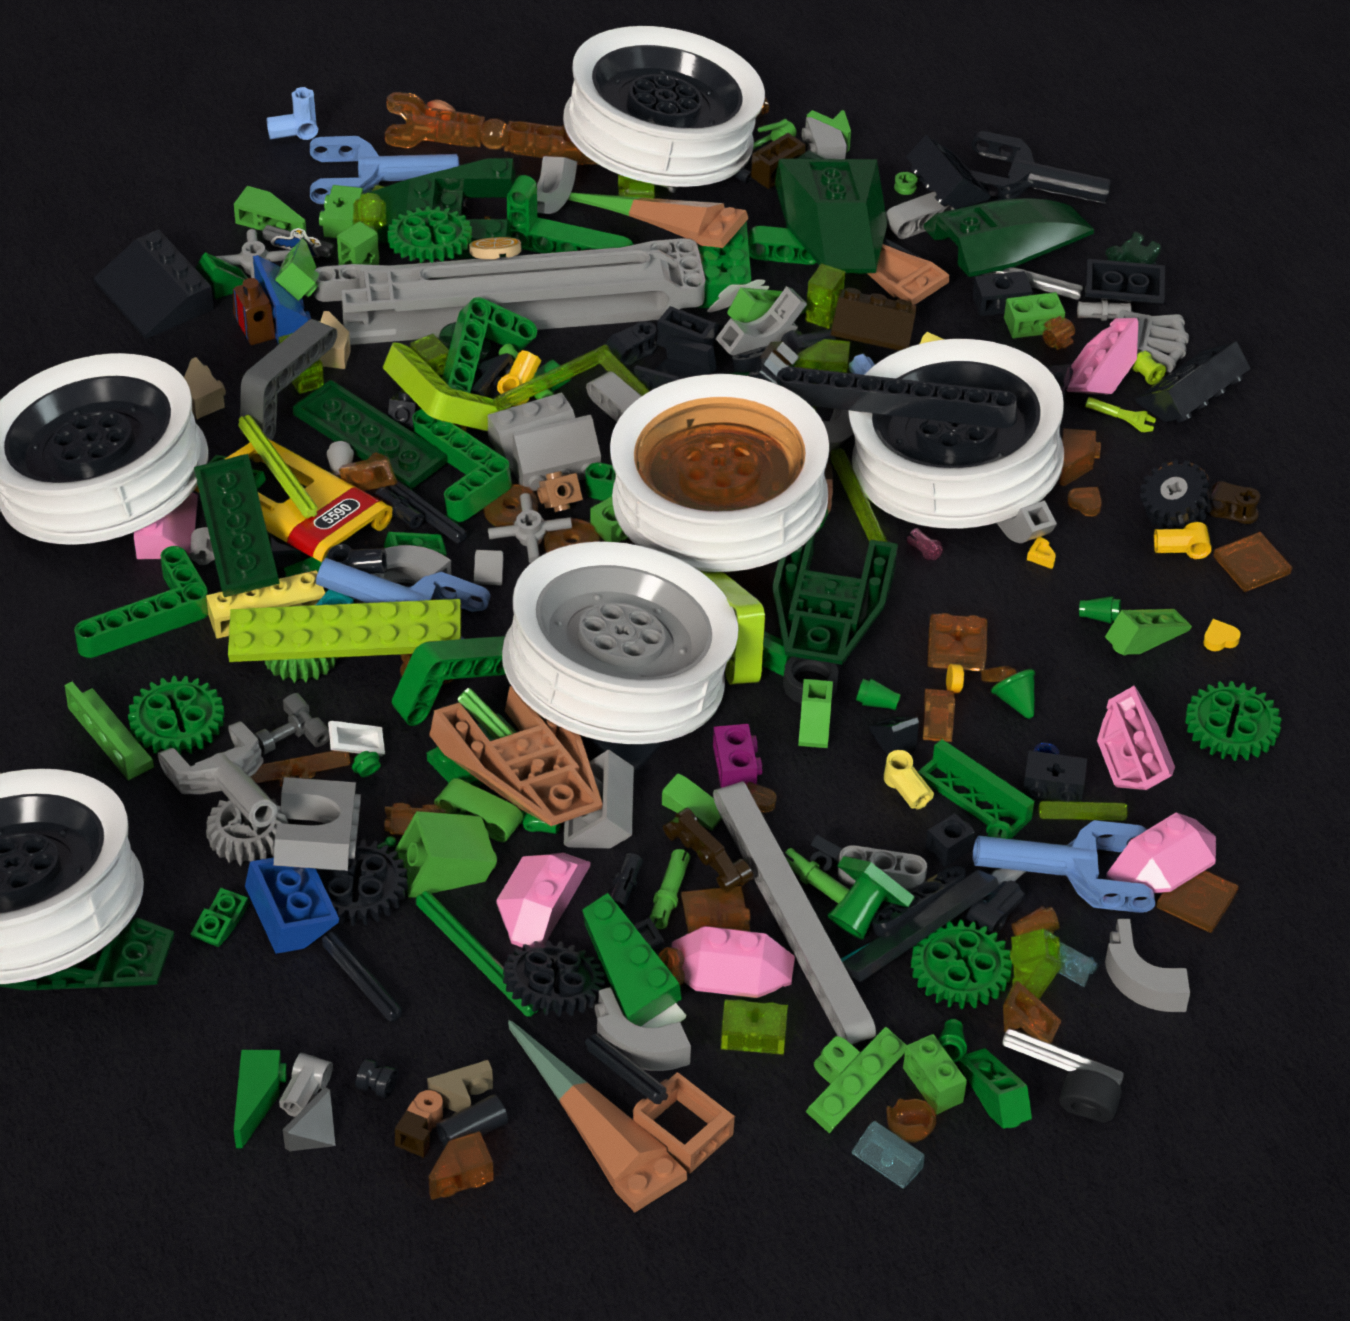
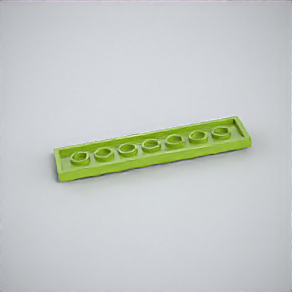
(340, 629)

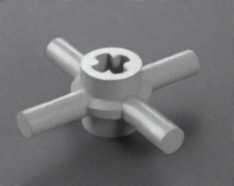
(250, 249)
(529, 527)

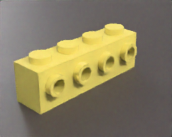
(292, 591)

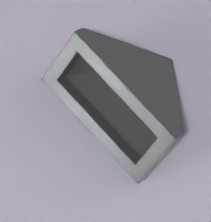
(312, 1126)

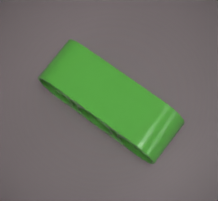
(497, 814)

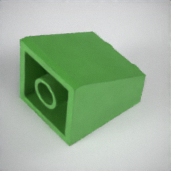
(445, 852)

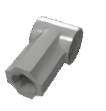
(308, 1077)

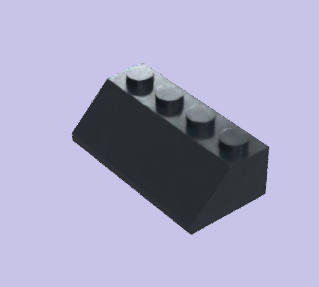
(1195, 382)

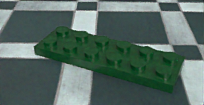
(368, 431)
(236, 525)

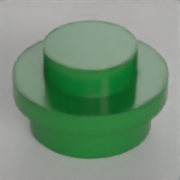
(366, 763)

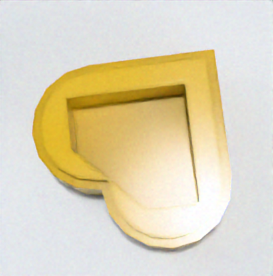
(1220, 636)

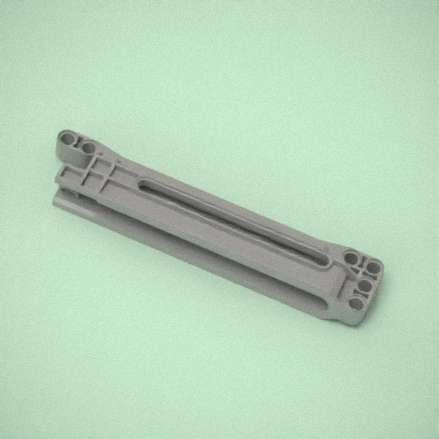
(545, 288)

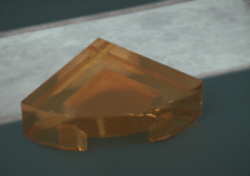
(997, 673)

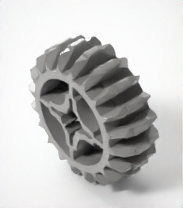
(236, 837)

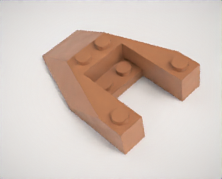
(534, 769)

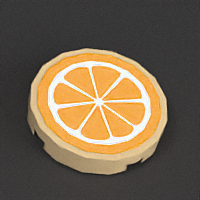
(494, 247)

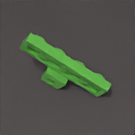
(852, 1075)

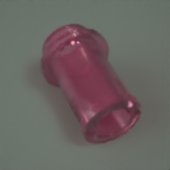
(930, 548)

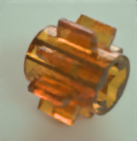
(1058, 332)
(296, 768)

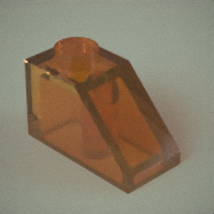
(1079, 453)

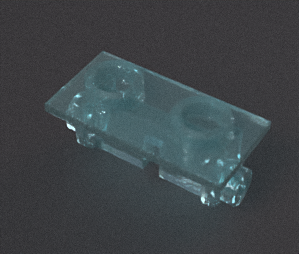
(1076, 965)

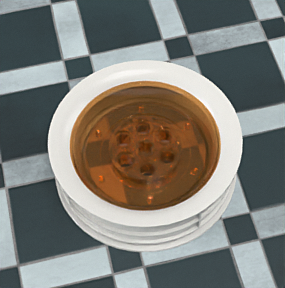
(720, 471)

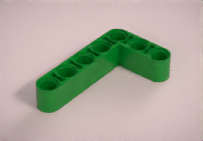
(547, 235)
(474, 322)
(485, 470)
(151, 616)
(443, 660)

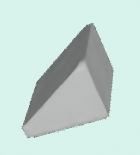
(488, 567)

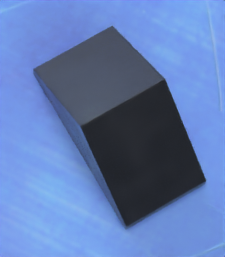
(896, 733)

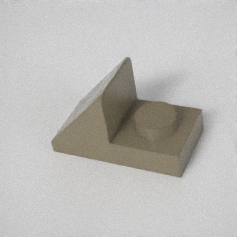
(460, 1083)

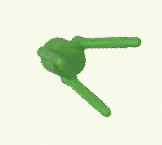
(779, 129)

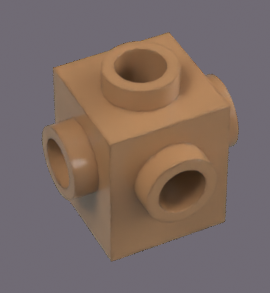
(568, 491)

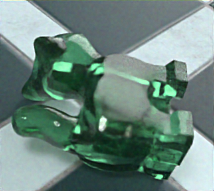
(1133, 251)

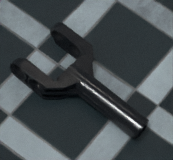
(1027, 173)

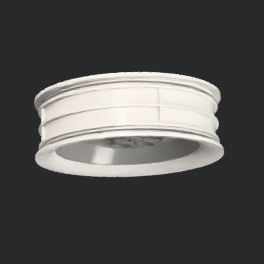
(619, 642)

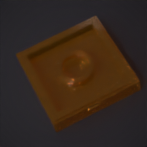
(1252, 561)
(1199, 900)

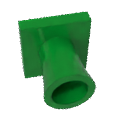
(865, 896)

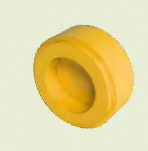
(955, 678)

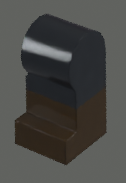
(773, 359)

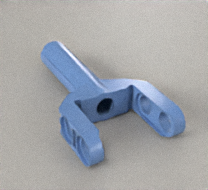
(371, 166)
(376, 589)
(1075, 860)

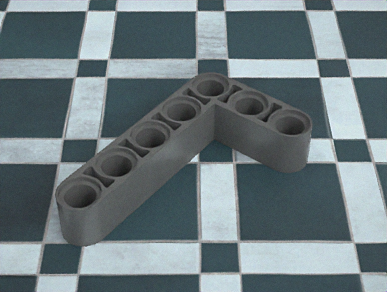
(279, 369)

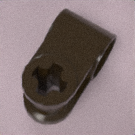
(1232, 501)

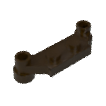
(708, 850)

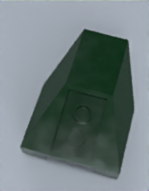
(834, 210)

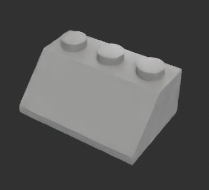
(523, 417)
(552, 448)
(612, 822)

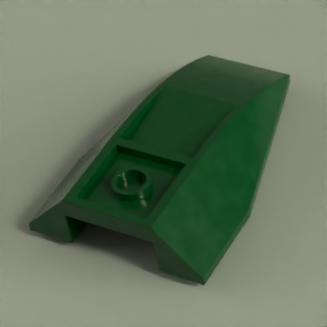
(1007, 232)

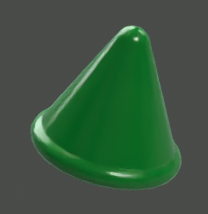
(1018, 692)

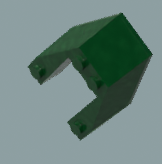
(448, 189)
(830, 613)

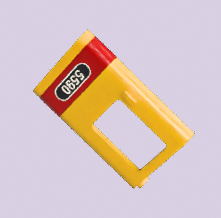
(340, 506)

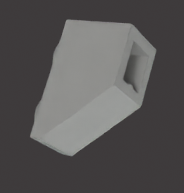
(823, 139)

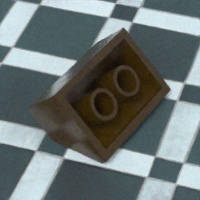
(873, 319)

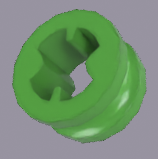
(905, 183)

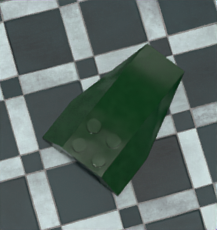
(127, 961)

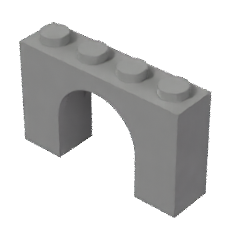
(318, 845)

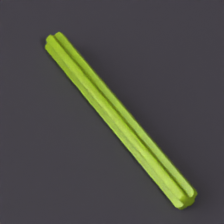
(278, 466)

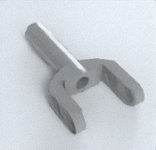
(225, 773)

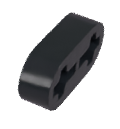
(745, 361)

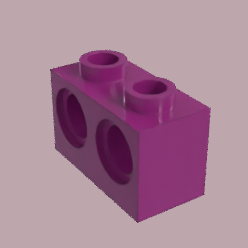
(735, 754)

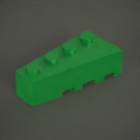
(632, 967)

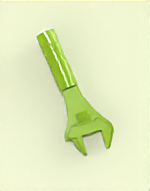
(1135, 418)

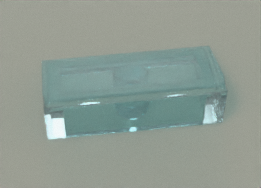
(889, 1154)

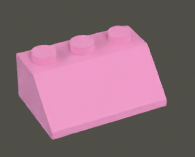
(170, 530)

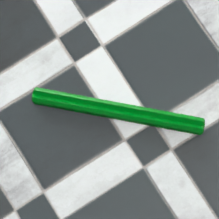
(468, 945)

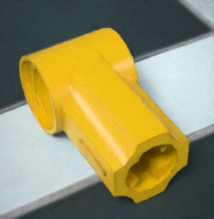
(521, 372)
(1192, 539)

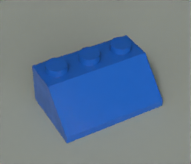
(286, 309)
(289, 904)

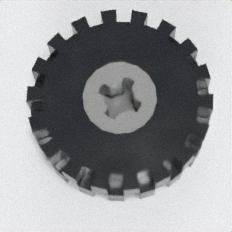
(1182, 506)

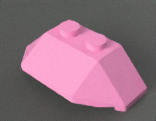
(1106, 359)
(1133, 743)
(1166, 854)
(539, 895)
(734, 962)

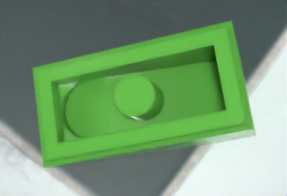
(684, 793)

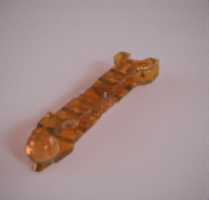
(471, 131)

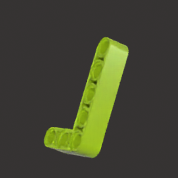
(433, 393)
(746, 660)

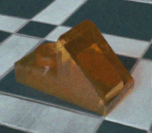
(370, 473)
(938, 715)
(1029, 1013)

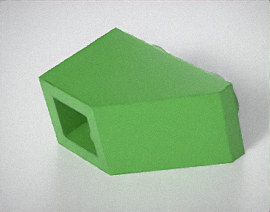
(815, 713)

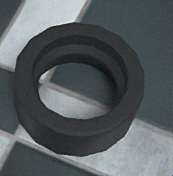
(796, 665)

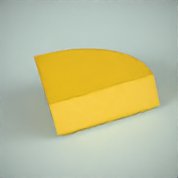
(1042, 553)

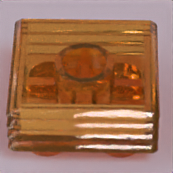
(957, 641)

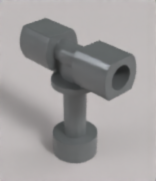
(299, 723)

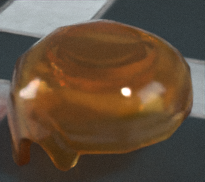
(911, 1119)

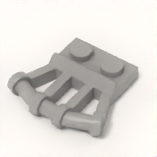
(1156, 338)

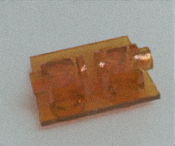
(716, 909)

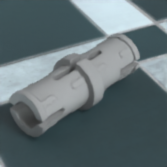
(1101, 309)

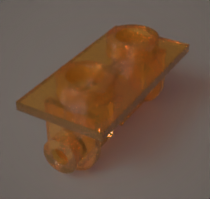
(402, 814)

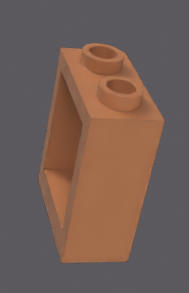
(716, 1132)

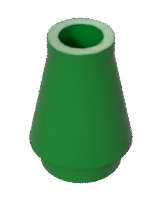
(1100, 609)
(877, 695)
(953, 1039)

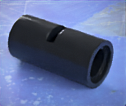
(481, 1117)

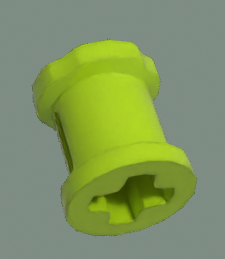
(1149, 368)

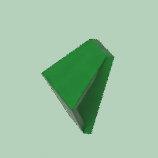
(220, 275)

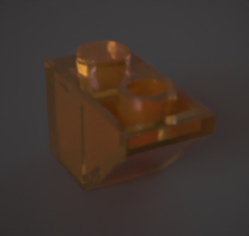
(461, 1166)

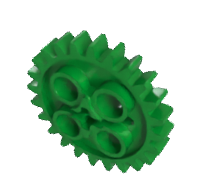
(414, 239)
(195, 707)
(1254, 727)
(961, 964)

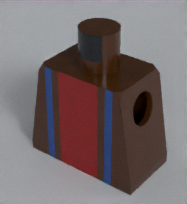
(246, 302)

